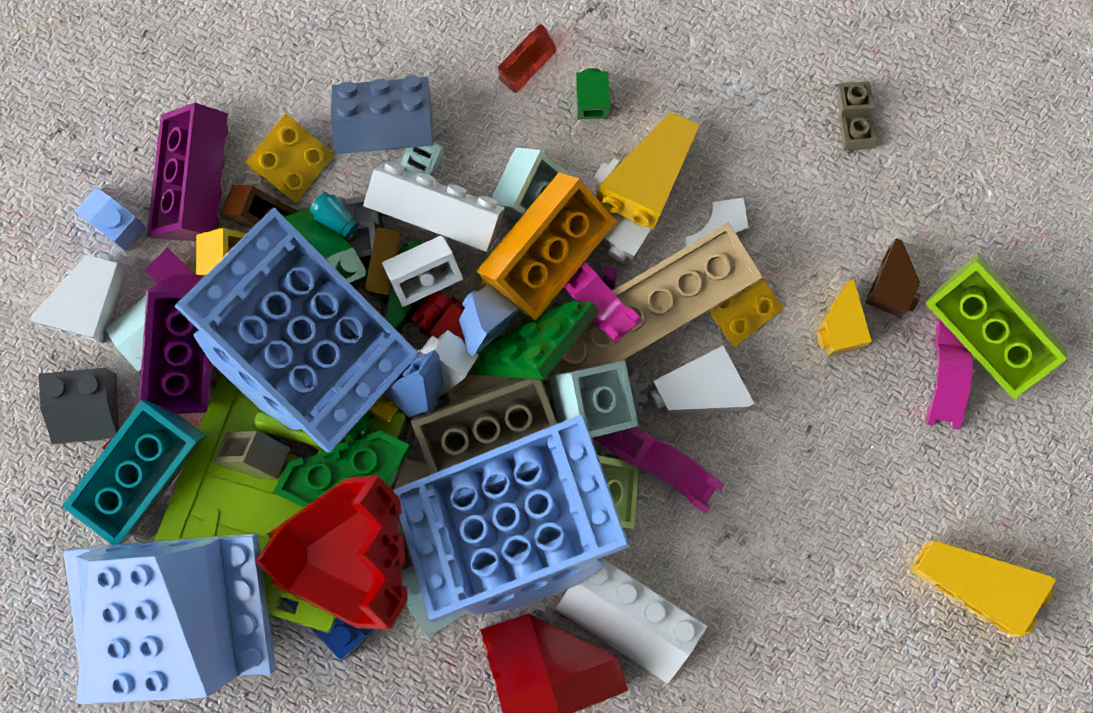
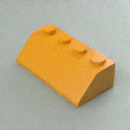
(547, 245)

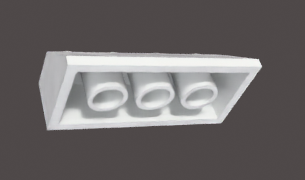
(434, 205)
(633, 620)

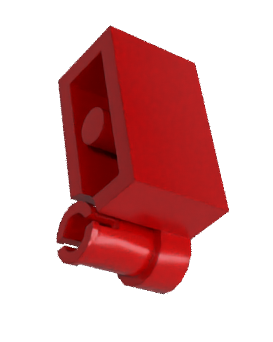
(439, 315)

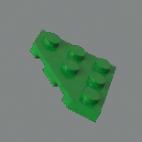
(537, 345)
(313, 476)

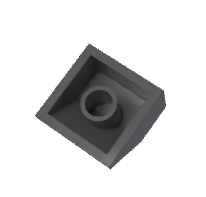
(79, 405)

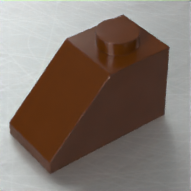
(249, 205)
(895, 282)

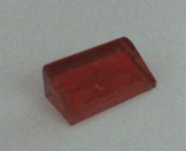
(526, 59)

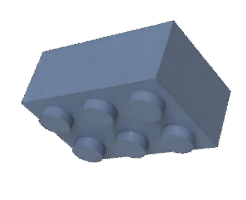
(381, 115)

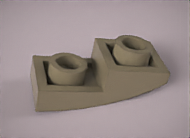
(856, 116)

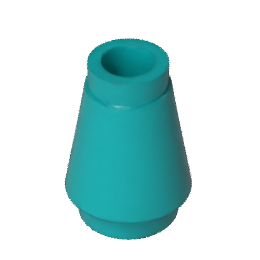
(333, 214)

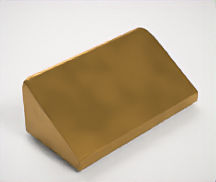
(384, 247)

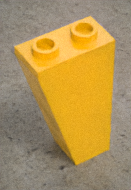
(646, 176)
(989, 587)

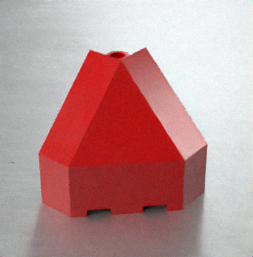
(343, 554)
(547, 668)

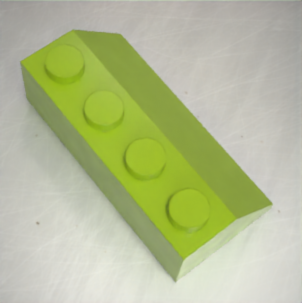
(997, 326)

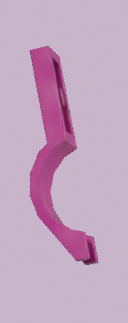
(613, 315)
(952, 380)
(664, 462)

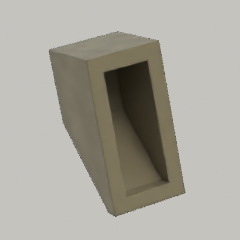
(253, 454)

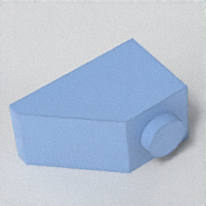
(110, 218)
(485, 317)

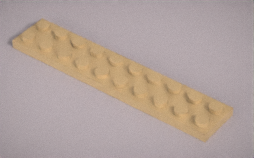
(662, 297)

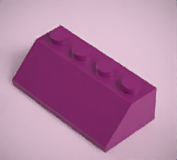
(187, 173)
(173, 363)

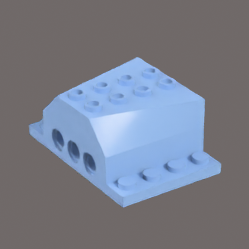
(294, 333)
(511, 523)
(168, 617)

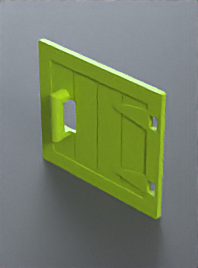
(227, 502)

